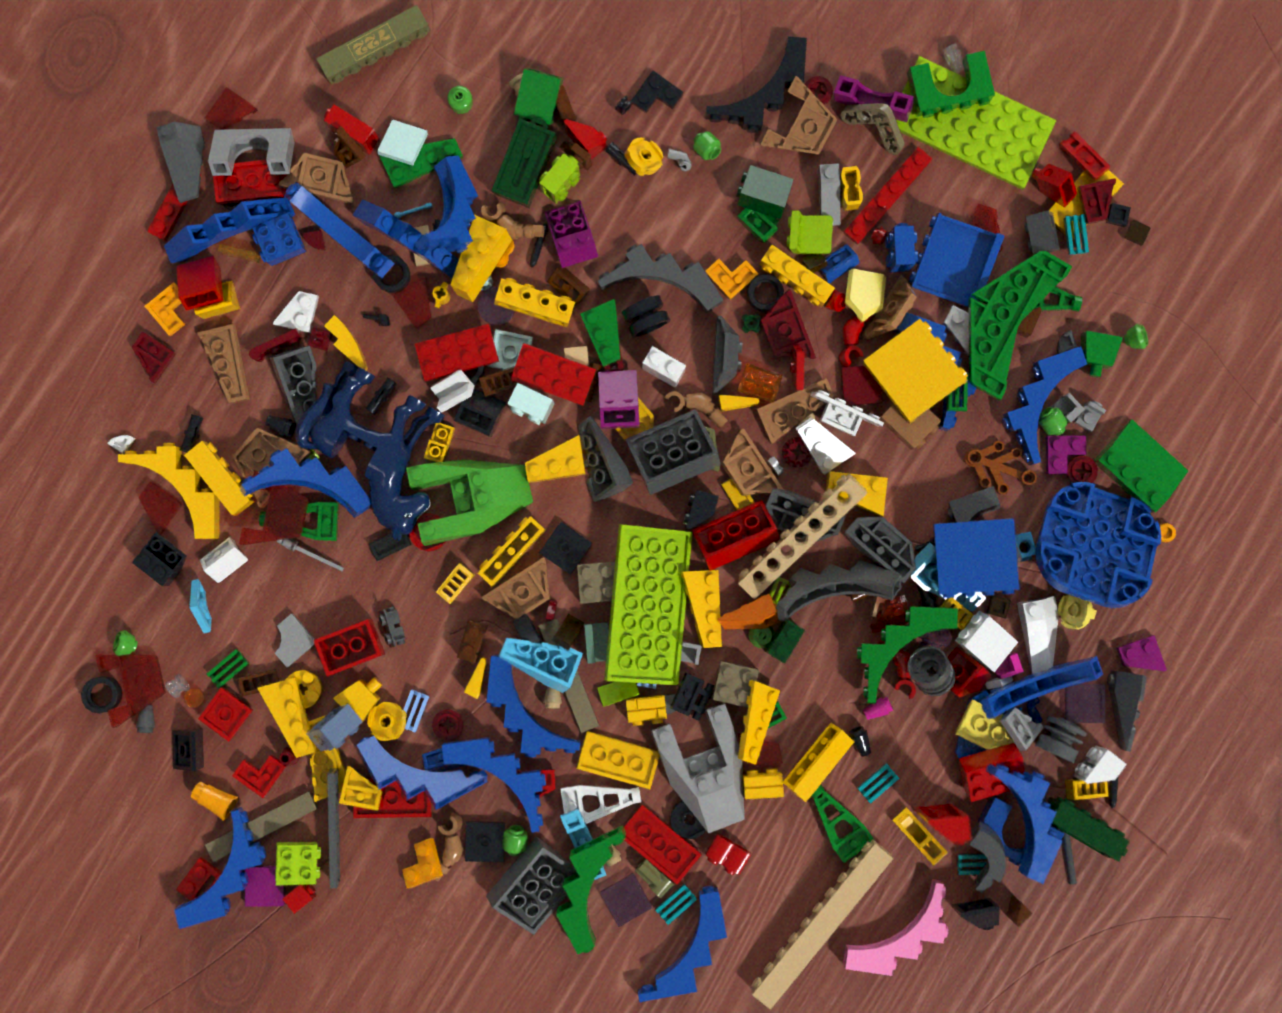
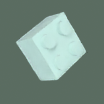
(531, 404)

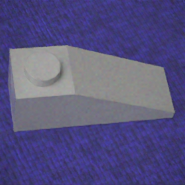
(829, 191)

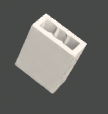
(663, 367)
(986, 641)

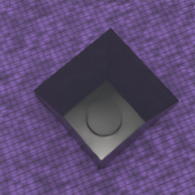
(981, 913)

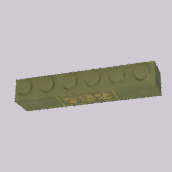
(373, 45)

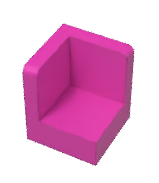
(1009, 667)

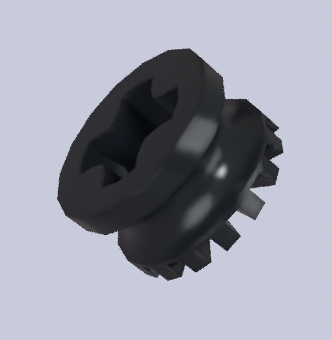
(624, 105)

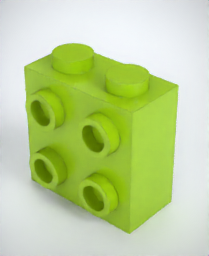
(560, 178)
(297, 863)

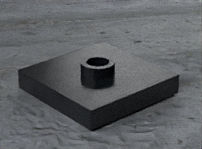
(565, 548)
(484, 841)

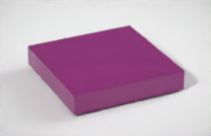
(262, 888)

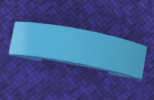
(578, 832)

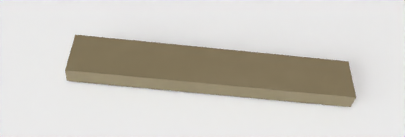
(576, 694)
(265, 824)

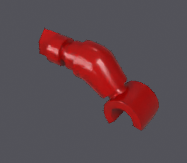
(851, 334)
(901, 661)

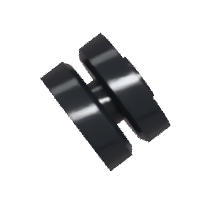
(645, 316)

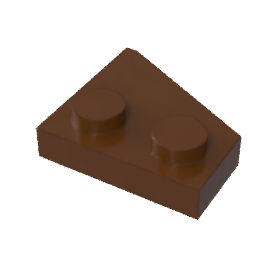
(346, 149)
(578, 153)

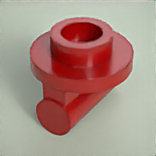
(836, 301)

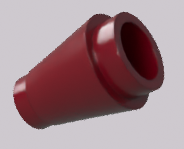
(292, 759)

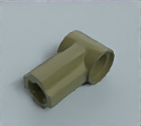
(657, 881)

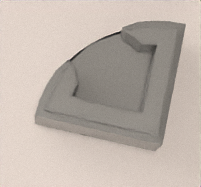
(774, 464)

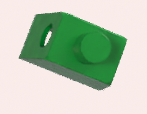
(1099, 351)

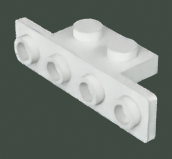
(842, 416)

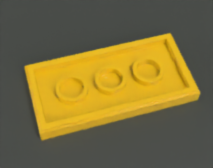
(1075, 206)
(618, 760)

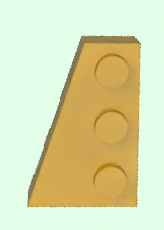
(875, 486)

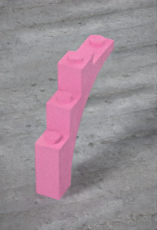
(926, 926)

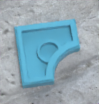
(199, 606)

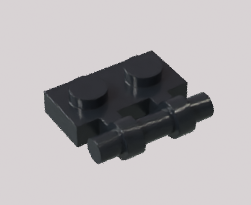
(687, 695)

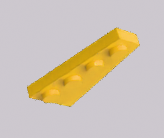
(704, 598)
(760, 711)
(290, 714)
(321, 763)

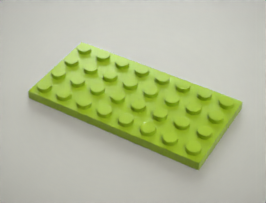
(994, 137)
(648, 605)

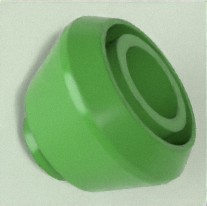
(1136, 337)
(757, 640)
(124, 643)

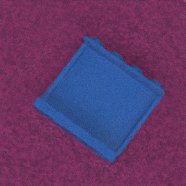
(955, 259)
(976, 557)

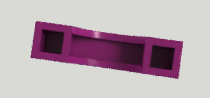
(852, 92)

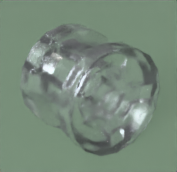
(177, 686)

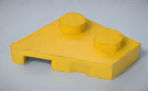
(359, 791)

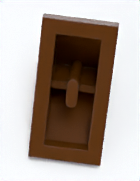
(1028, 323)

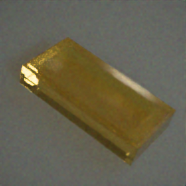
(239, 253)

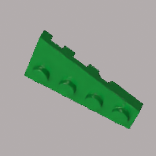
(428, 157)

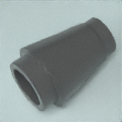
(145, 720)

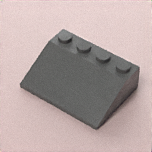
(673, 452)
(532, 886)

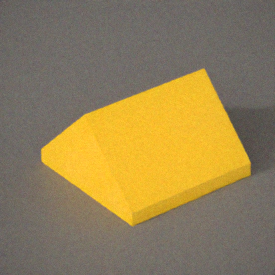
(229, 303)

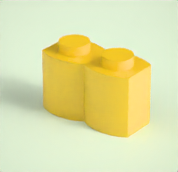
(851, 191)

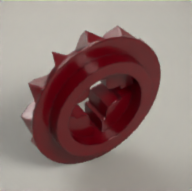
(825, 88)
(789, 457)
(1088, 465)
(441, 731)

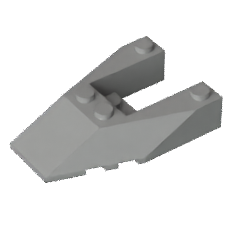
(708, 780)

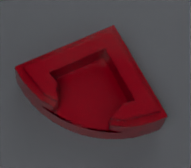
(315, 239)
(551, 609)

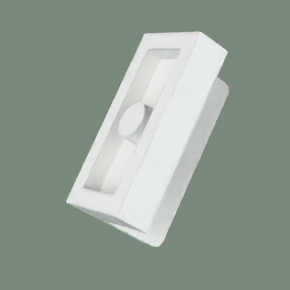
(452, 390)
(223, 560)

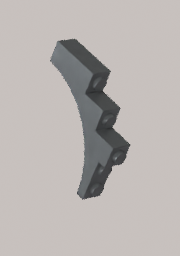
(665, 269)
(835, 581)

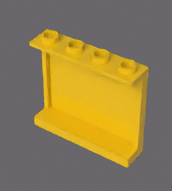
(915, 370)

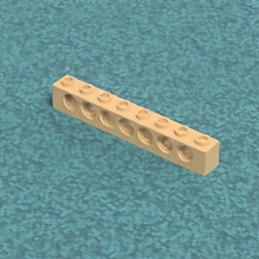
(755, 586)

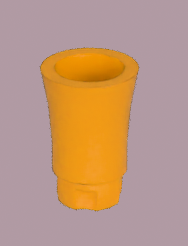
(214, 800)

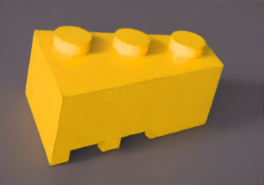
(557, 463)

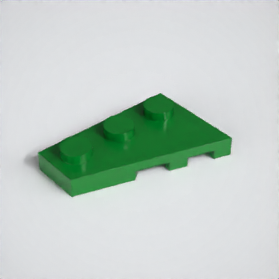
(603, 331)

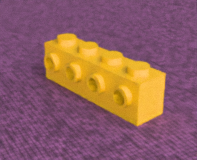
(797, 276)
(533, 302)
(219, 477)
(511, 551)
(818, 762)

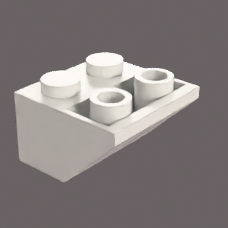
(1099, 766)

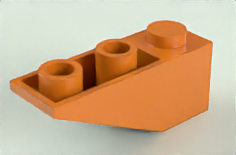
(755, 615)

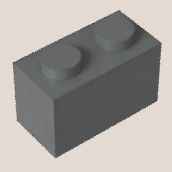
(1041, 232)

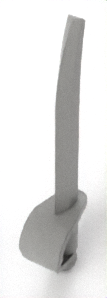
(291, 544)

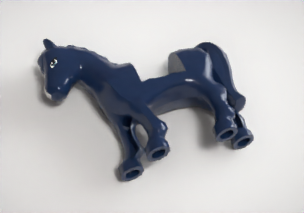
(331, 424)

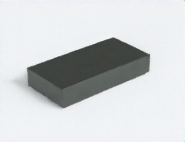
(387, 546)

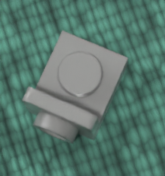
(1090, 416)

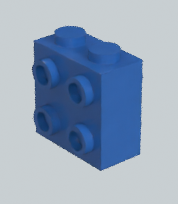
(278, 239)
(901, 248)

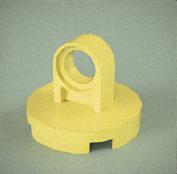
(1075, 612)

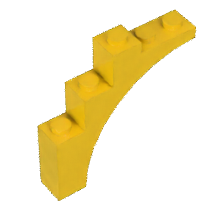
(202, 503)

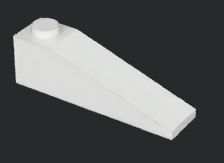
(1039, 629)

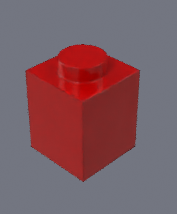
(299, 897)

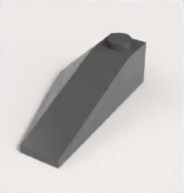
(297, 378)
(605, 467)

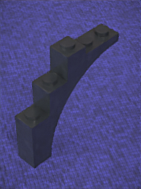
(769, 97)

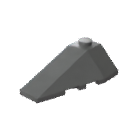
(183, 151)
(1125, 693)

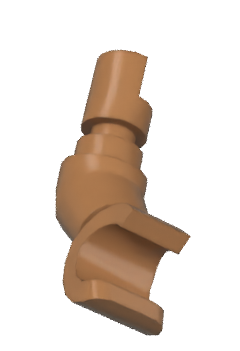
(513, 227)
(700, 402)
(453, 845)

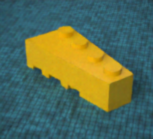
(479, 258)

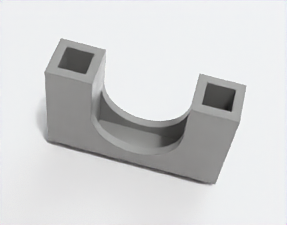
(231, 143)

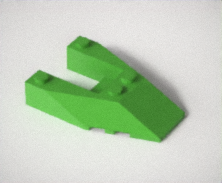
(481, 494)

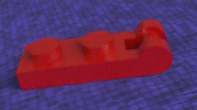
(1084, 156)

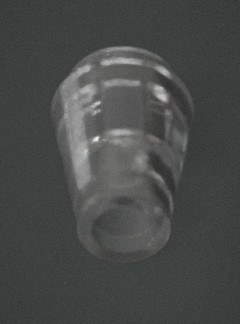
(953, 58)

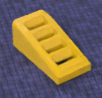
(730, 402)
(465, 571)
(968, 615)
(475, 683)
(1074, 789)

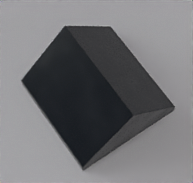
(188, 749)

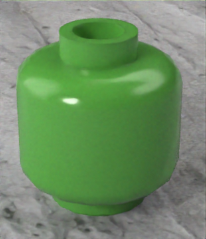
(460, 99)
(707, 146)
(1052, 421)
(515, 840)

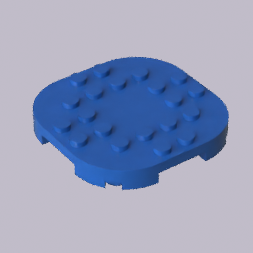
(1097, 545)

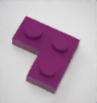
(1057, 450)

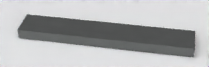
(333, 823)

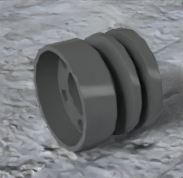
(931, 662)
(1061, 738)

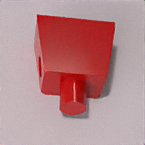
(1055, 184)

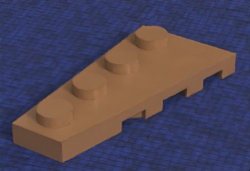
(226, 359)
(791, 409)

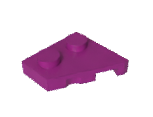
(1142, 654)

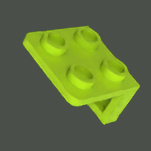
(810, 233)

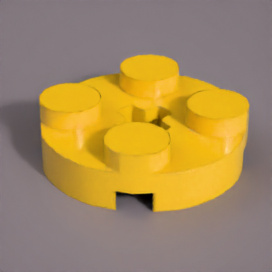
(641, 165)
(313, 685)
(397, 721)

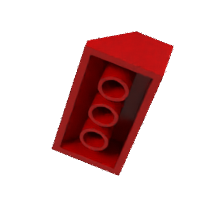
(736, 535)
(947, 820)

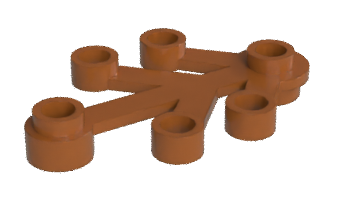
(997, 466)

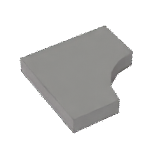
(294, 640)

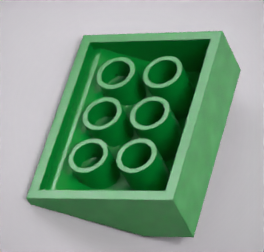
(1141, 466)

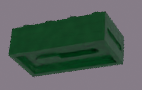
(524, 162)
(1088, 830)

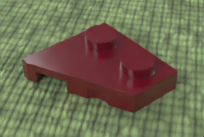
(1096, 200)
(152, 355)

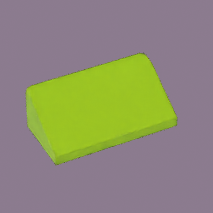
(617, 692)

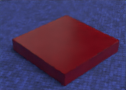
(860, 386)

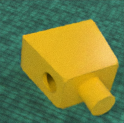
(360, 697)

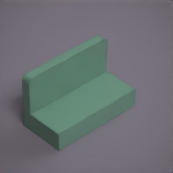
(596, 641)

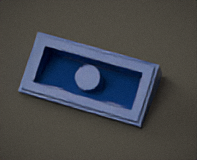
(839, 263)
(434, 762)

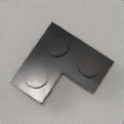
(656, 88)

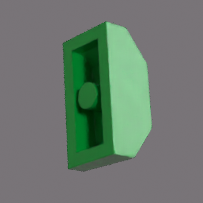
(758, 224)

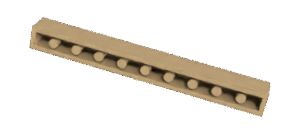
(821, 924)

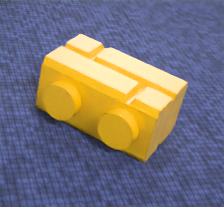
(646, 709)
(763, 785)

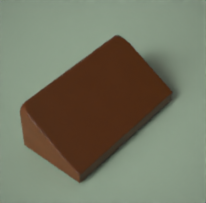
(564, 107)
(568, 284)
(1017, 911)

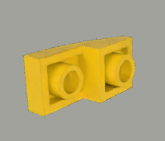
(439, 442)

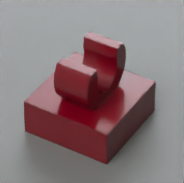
(320, 339)

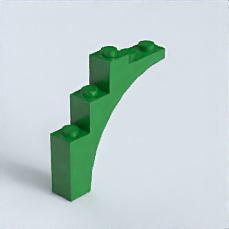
(878, 656)

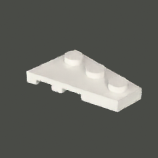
(823, 446)

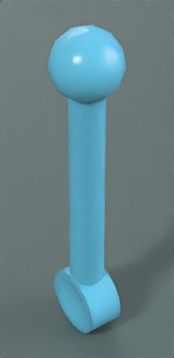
(427, 206)

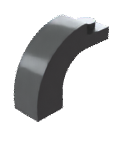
(989, 843)

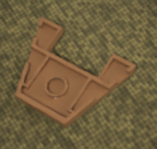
(810, 127)
(256, 453)

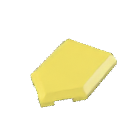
(865, 293)
(980, 730)

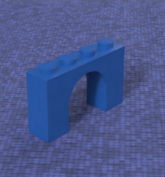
(995, 815)

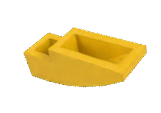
(346, 342)
(920, 836)

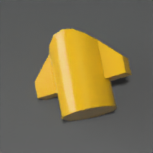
(441, 295)

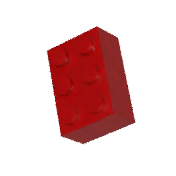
(349, 647)
(980, 783)

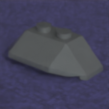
(726, 355)
(787, 506)
(883, 545)

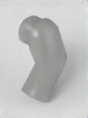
(682, 159)

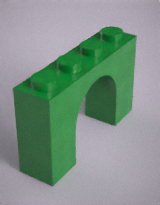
(930, 101)

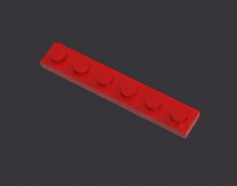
(887, 195)

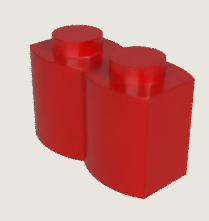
(728, 854)

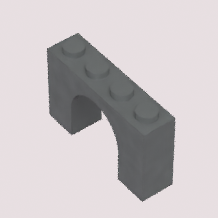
(975, 505)

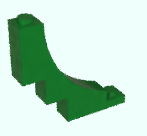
(587, 861)

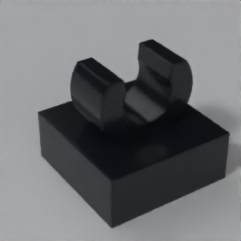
(1118, 215)

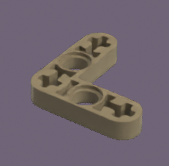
(880, 115)

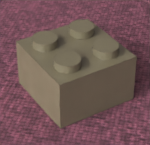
(596, 582)
(733, 683)

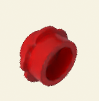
(879, 236)

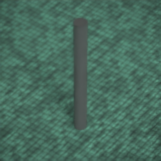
(1069, 859)

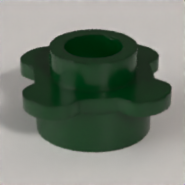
(751, 318)

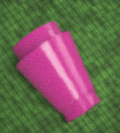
(880, 708)

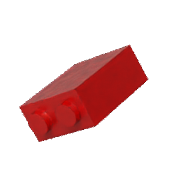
(357, 130)
(199, 283)

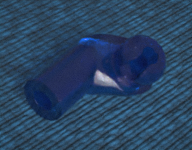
(1032, 710)

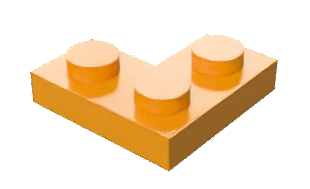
(731, 282)
(163, 308)
(427, 867)

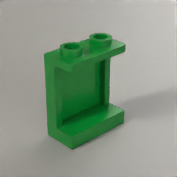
(537, 95)

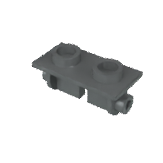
(392, 634)

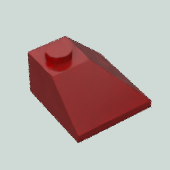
(586, 137)
(969, 674)

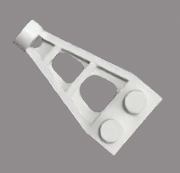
(573, 796)

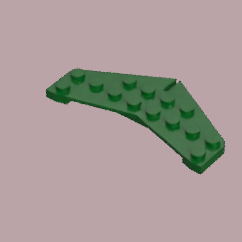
(996, 323)

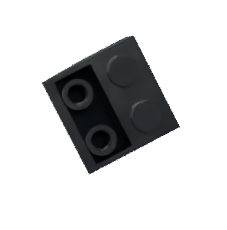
(480, 413)
(702, 507)
(160, 560)

